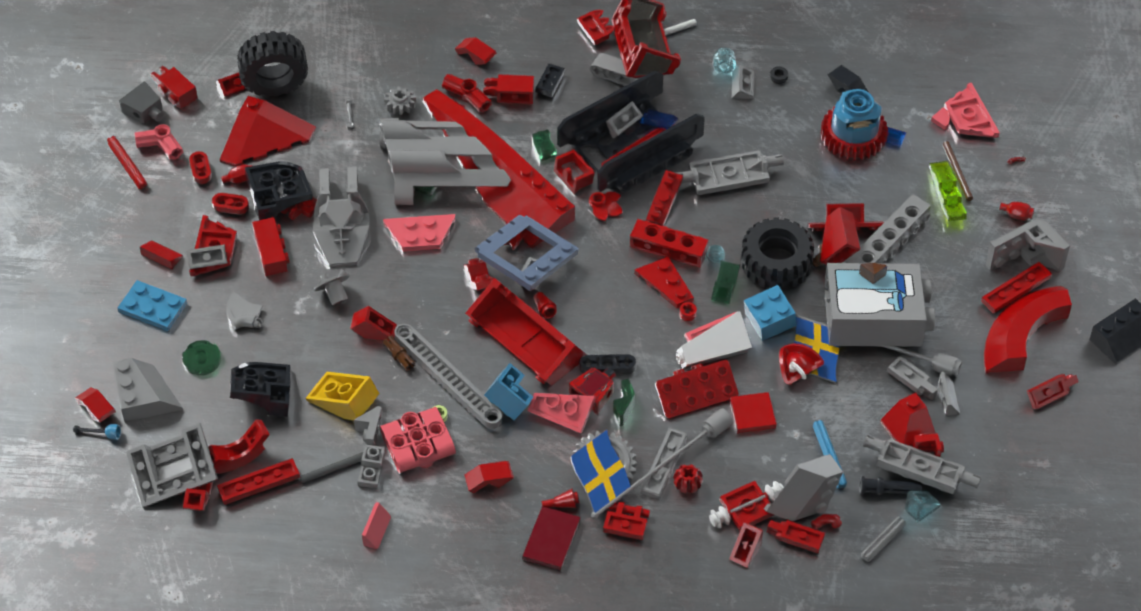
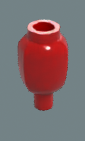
(236, 175)
(1018, 210)

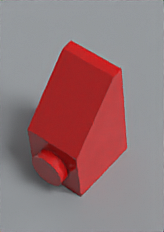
(372, 324)

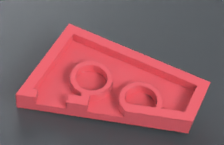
(563, 409)

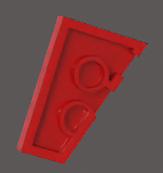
(666, 280)

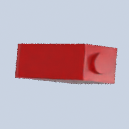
(839, 237)

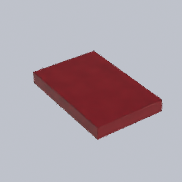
(551, 538)

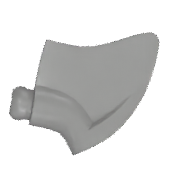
(243, 313)

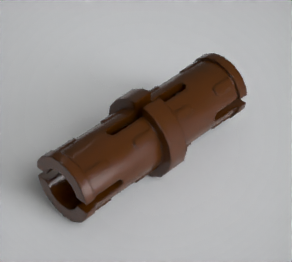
(399, 353)

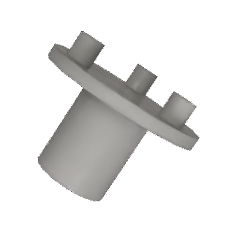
(334, 287)

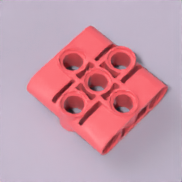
(411, 450)

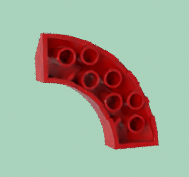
(1018, 322)

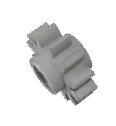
(399, 100)

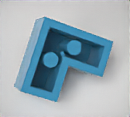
(507, 392)

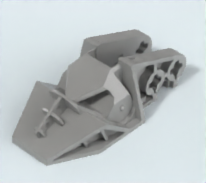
(341, 225)

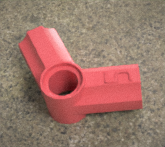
(162, 138)

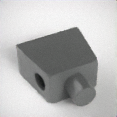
(142, 104)

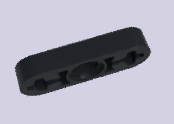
(613, 358)

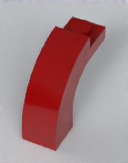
(241, 452)

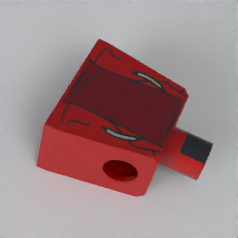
(594, 384)

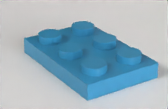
(152, 305)

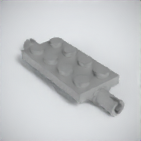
(730, 171)
(920, 465)

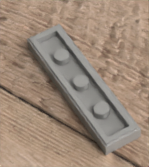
(657, 482)

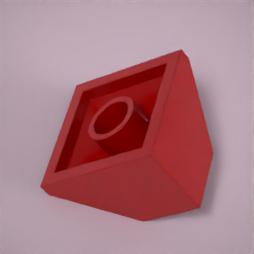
(908, 419)

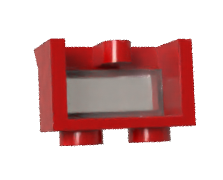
(573, 171)

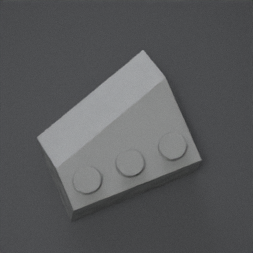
(142, 390)

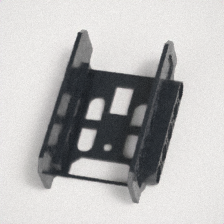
(642, 161)

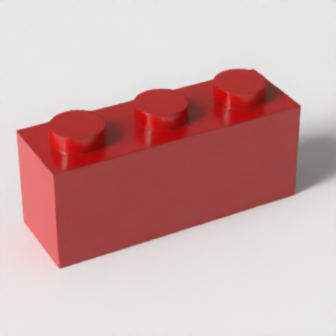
(270, 246)

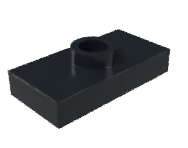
(550, 80)

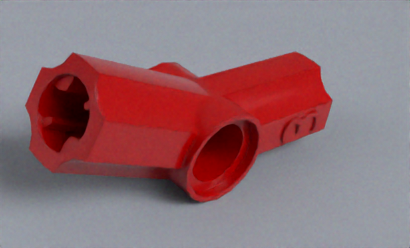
(468, 90)

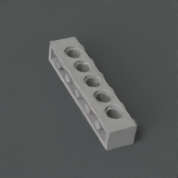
(893, 232)

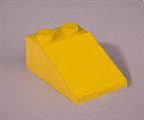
(344, 394)

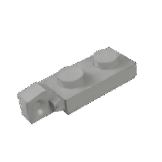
(912, 377)

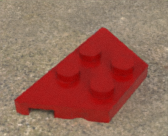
(211, 235)

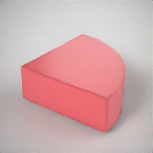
(941, 118)

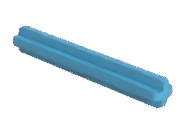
(827, 447)

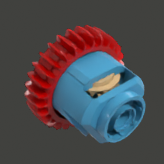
(854, 126)

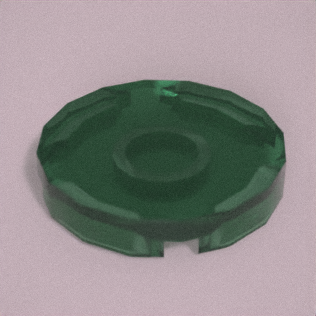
(201, 357)

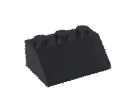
(1119, 333)

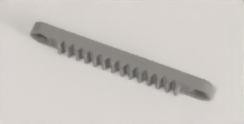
(448, 376)

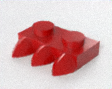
(595, 26)

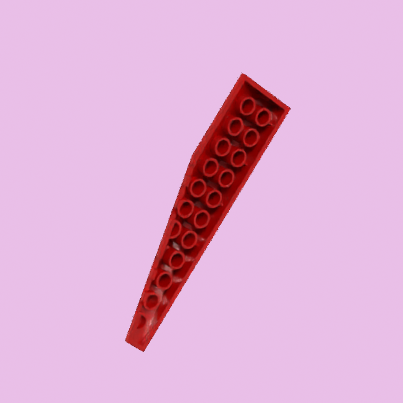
(526, 192)

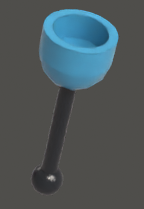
(112, 431)

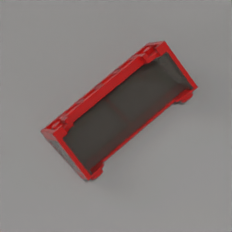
(642, 38)

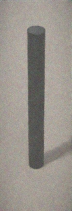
(331, 468)

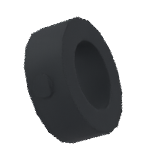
(779, 80)

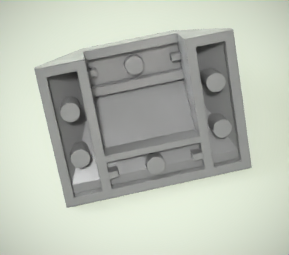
(172, 466)

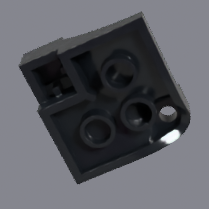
(277, 187)
(262, 385)

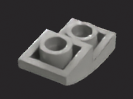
(371, 466)

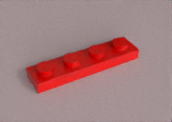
(1016, 287)
(258, 481)

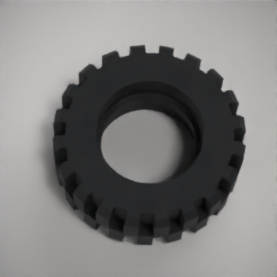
(268, 49)
(782, 235)

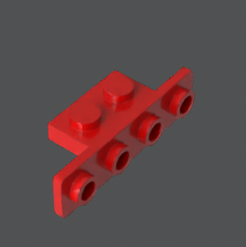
(858, 213)

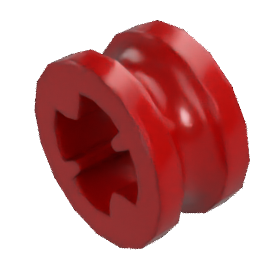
(688, 306)

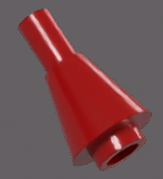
(565, 500)

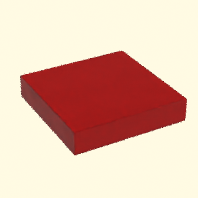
(753, 412)

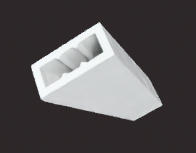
(719, 342)

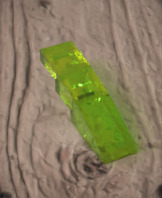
(947, 191)

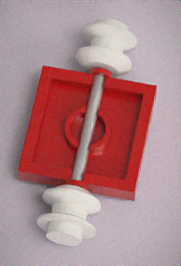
(745, 505)

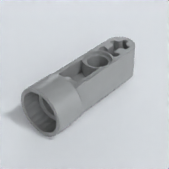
(611, 69)

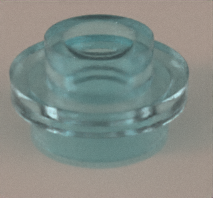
(715, 254)

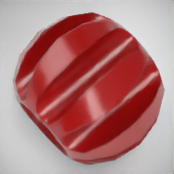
(688, 479)

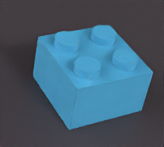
(770, 312)

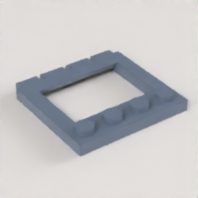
(542, 268)

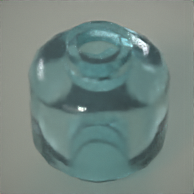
(724, 60)

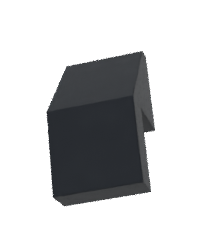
(845, 78)

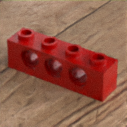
(669, 243)

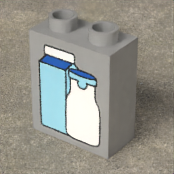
(877, 313)

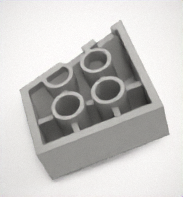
(807, 489)

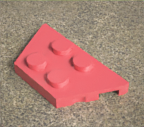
(970, 114)
(420, 232)

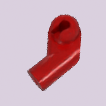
(825, 519)

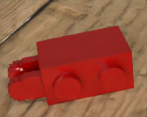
(175, 87)
(510, 88)

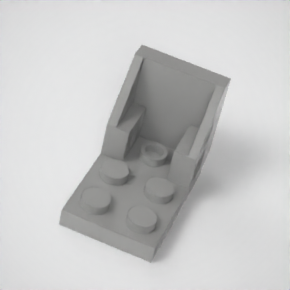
(1038, 235)

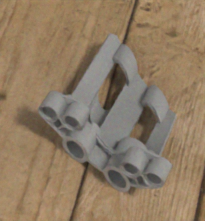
(422, 159)

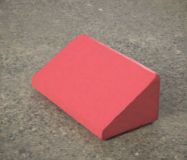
(375, 526)

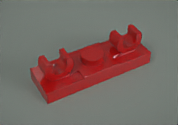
(664, 198)

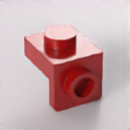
(929, 443)

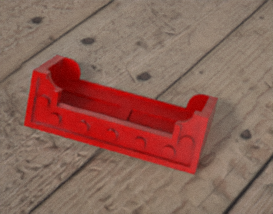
(524, 333)

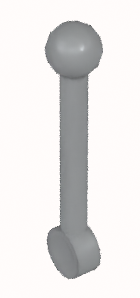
(350, 125)

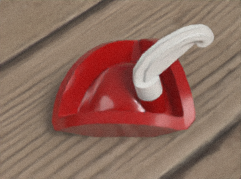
(798, 362)

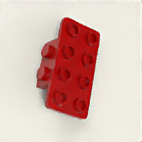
(696, 388)

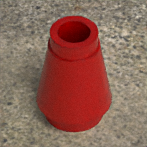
(545, 306)

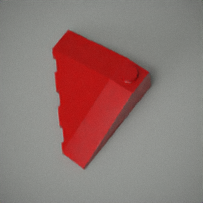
(261, 129)

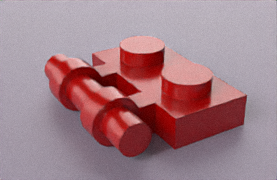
(626, 525)

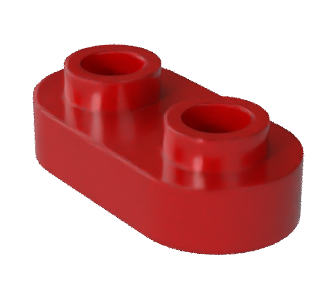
(200, 167)
(231, 203)

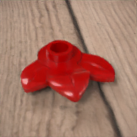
(605, 205)

